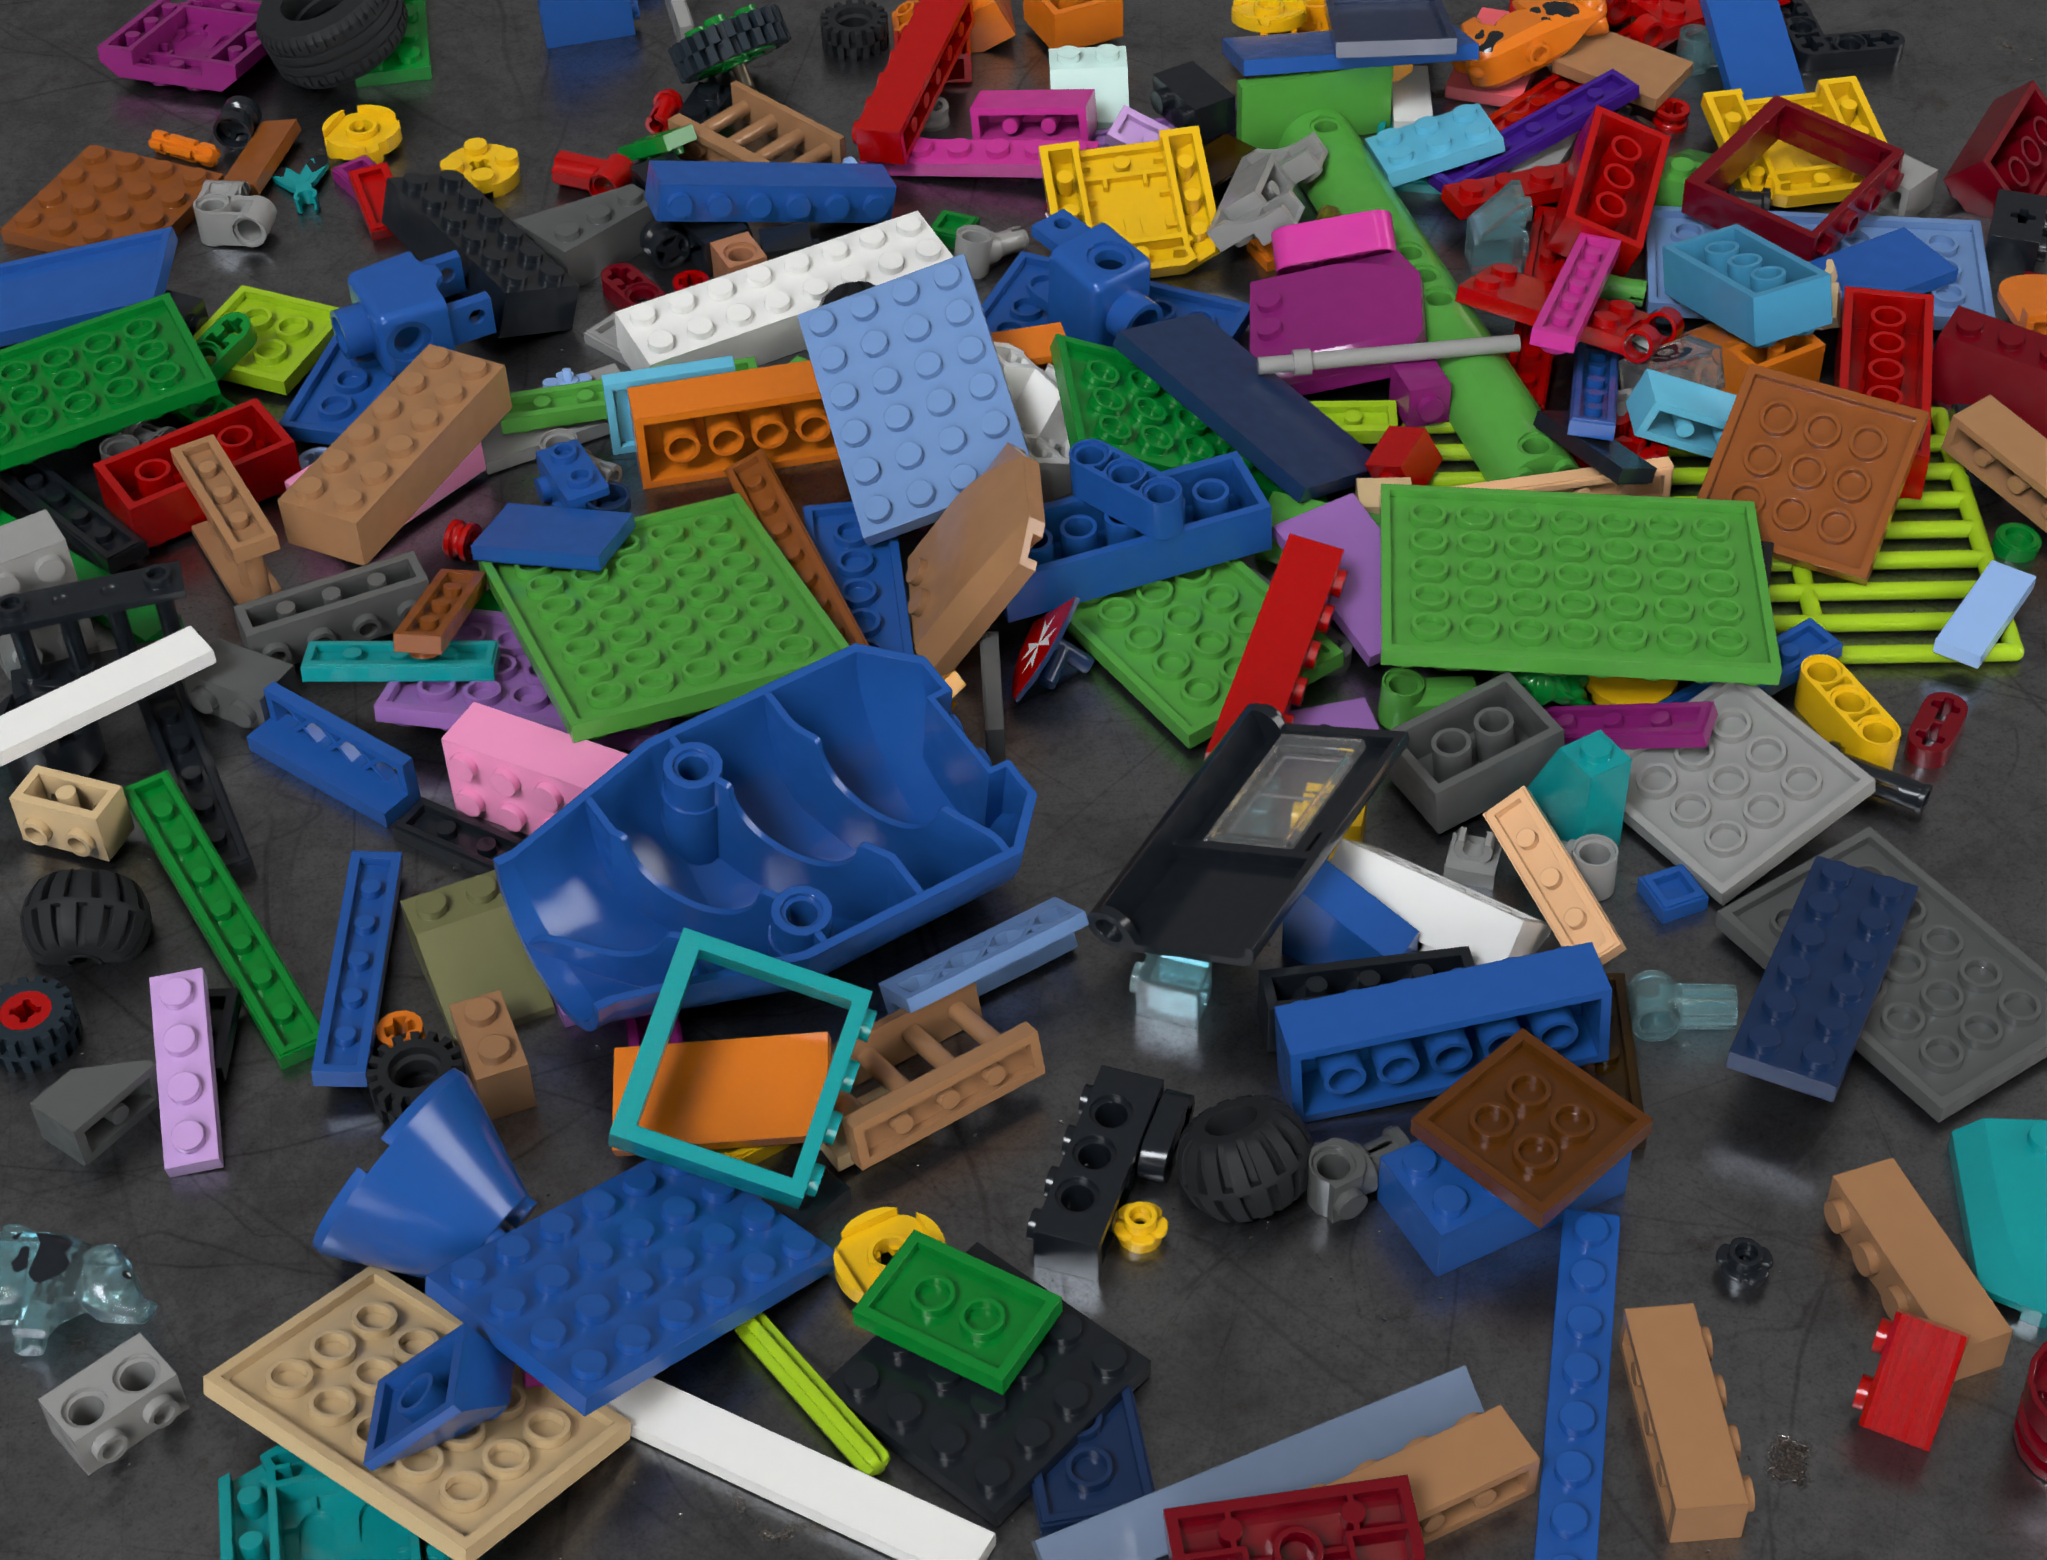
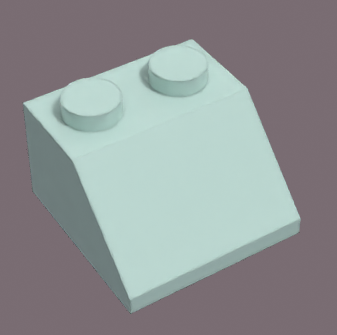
(1093, 68)

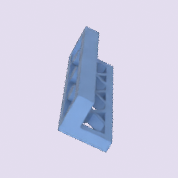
(989, 957)

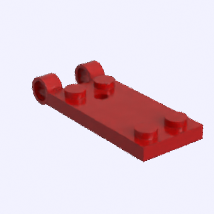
(1659, 17)
(1610, 326)

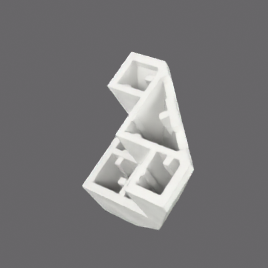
(1040, 416)

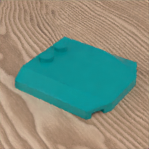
(2003, 1209)
(267, 1519)

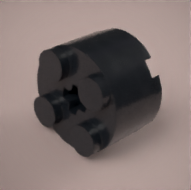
(74, 753)

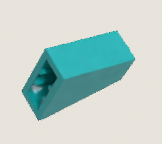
(1585, 788)

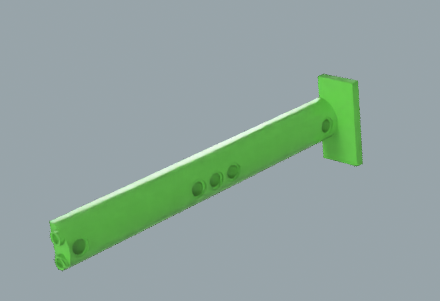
(1487, 398)

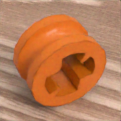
(398, 1023)

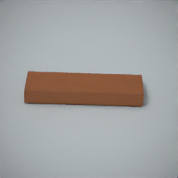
(264, 153)

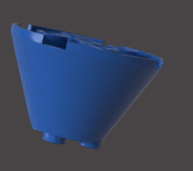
(432, 1191)

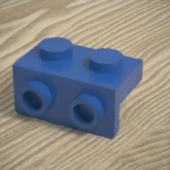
(568, 476)

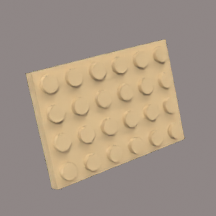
(315, 1396)

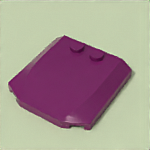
(187, 44)
(1338, 308)

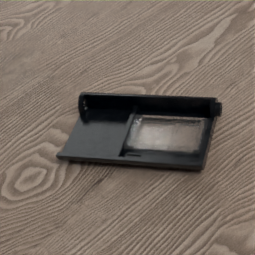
(1244, 838)

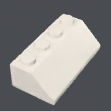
(1439, 907)

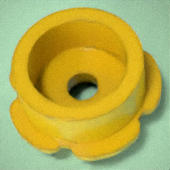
(1140, 1237)

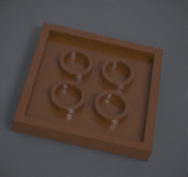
(1531, 1127)

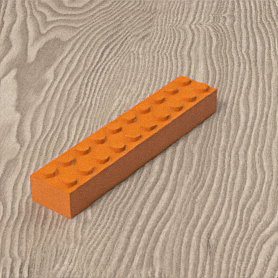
(712, 421)

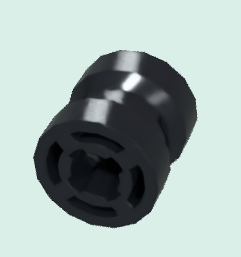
(237, 122)

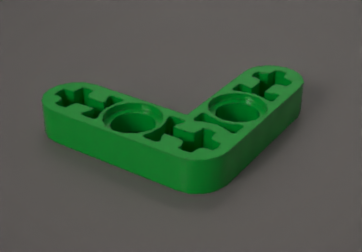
(234, 349)

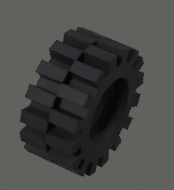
(854, 30)
(406, 1061)

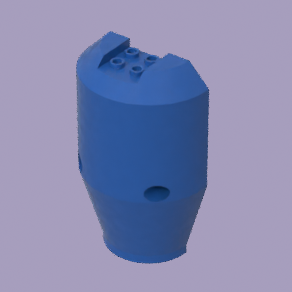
(774, 822)

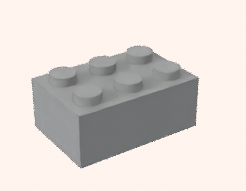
(31, 559)

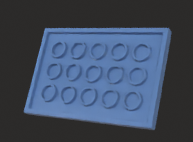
(911, 394)

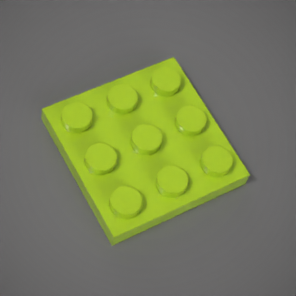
(289, 338)

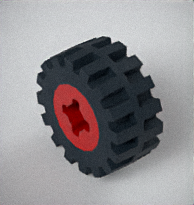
(36, 1024)

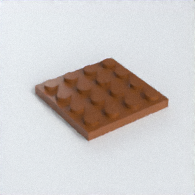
(107, 198)
(1817, 467)

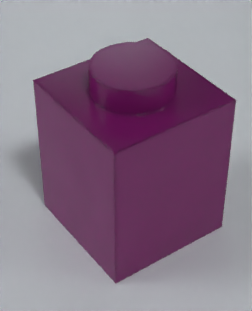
(1420, 392)

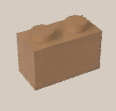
(493, 1054)

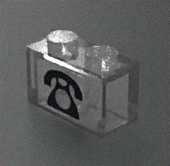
(1683, 358)

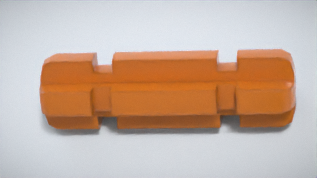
(184, 148)

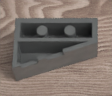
(591, 231)

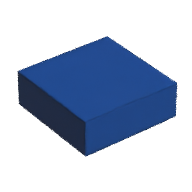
(1672, 893)

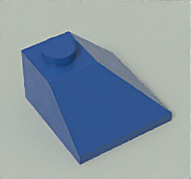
(437, 1396)

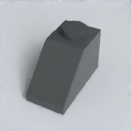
(95, 1106)

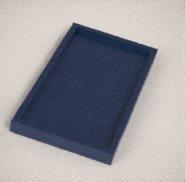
(1389, 28)
(1249, 411)

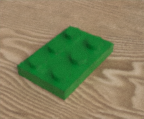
(958, 1311)

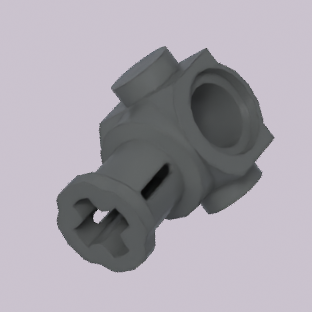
(1346, 1172)

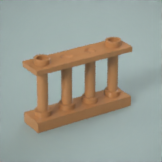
(763, 117)
(235, 526)
(942, 1095)

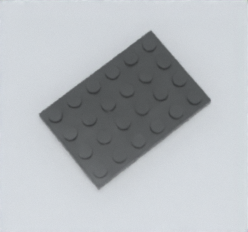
(1957, 998)

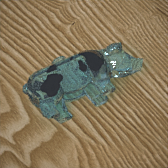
(58, 1277)

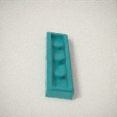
(379, 663)

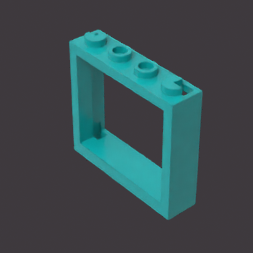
(786, 1190)

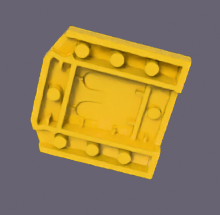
(1790, 172)
(1145, 191)

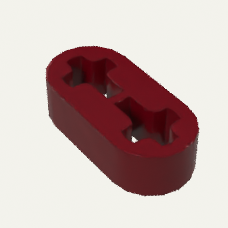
(1928, 727)

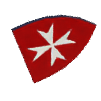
(1048, 652)

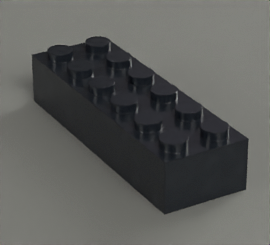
(450, 214)

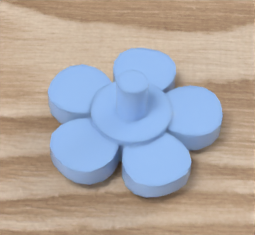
(566, 376)

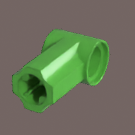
(1409, 694)

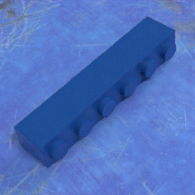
(769, 192)

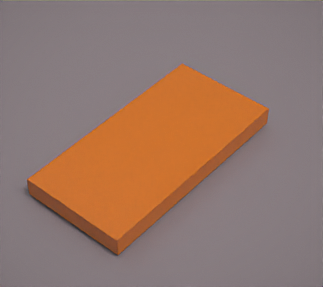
(732, 1089)

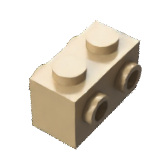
(72, 813)

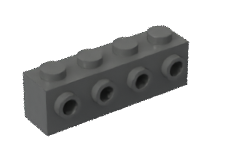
(336, 608)

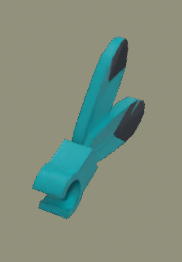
(303, 184)

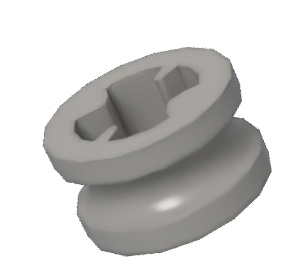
(939, 116)

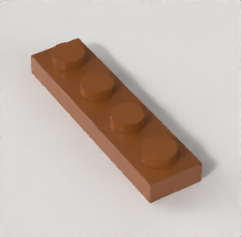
(439, 613)

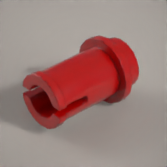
(665, 106)

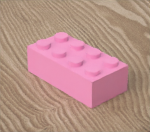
(518, 768)

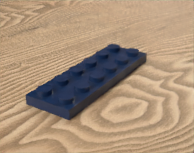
(1822, 978)

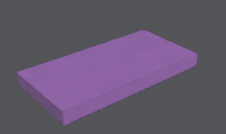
(1349, 527)

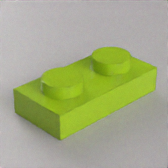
(1361, 419)

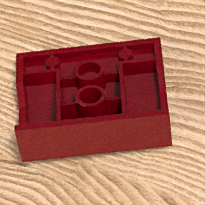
(1319, 1523)

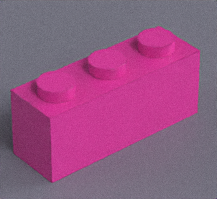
(1034, 114)

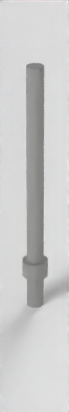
(1303, 361)

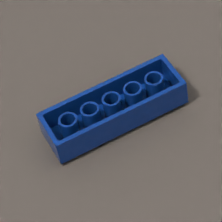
(1096, 555)
(1432, 1029)

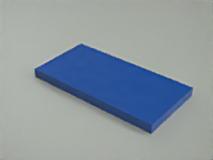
(1315, 53)
(82, 283)

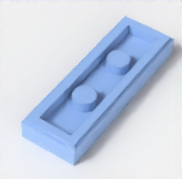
(1984, 614)

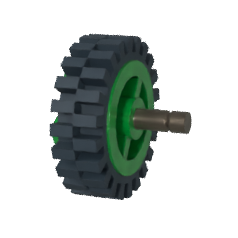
(729, 44)

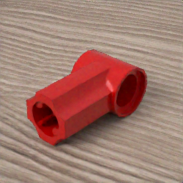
(591, 173)

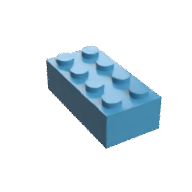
(1747, 285)

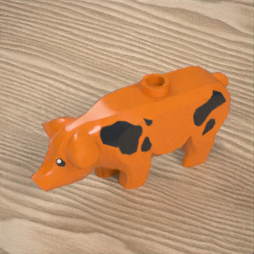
(1529, 38)

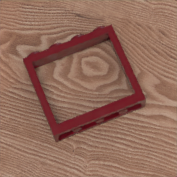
(1815, 134)

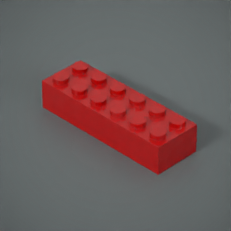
(1888, 354)

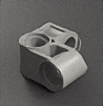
(232, 217)

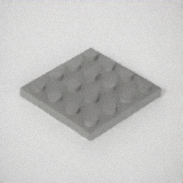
(1743, 798)

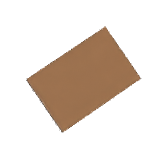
(1650, 68)

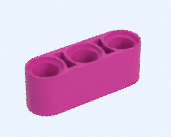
(1332, 241)

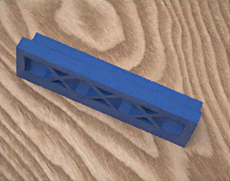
(335, 757)

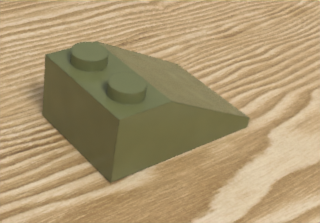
(473, 949)

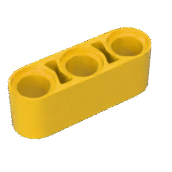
(1845, 711)

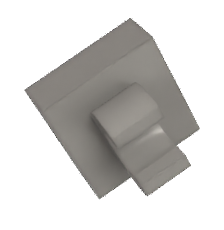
(1473, 859)

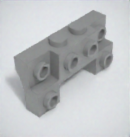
(1262, 192)

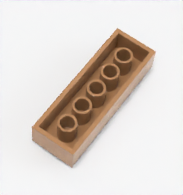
(395, 455)

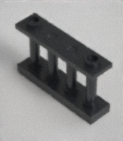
(85, 599)

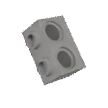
(114, 1403)

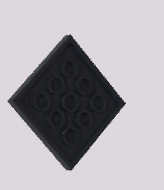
(984, 1442)

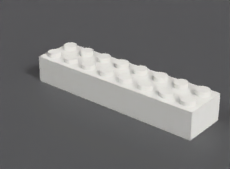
(759, 305)

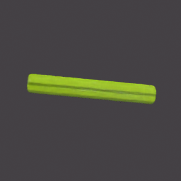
(814, 1395)

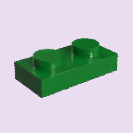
(659, 144)

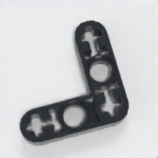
(1839, 50)

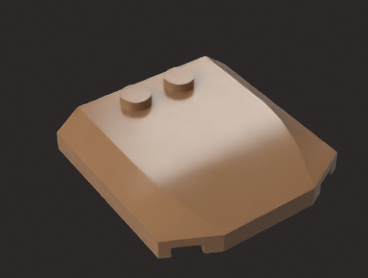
(975, 559)

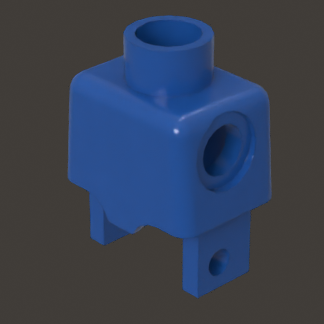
(1094, 280)
(403, 309)

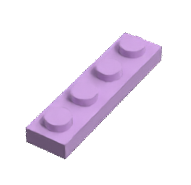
(186, 1073)

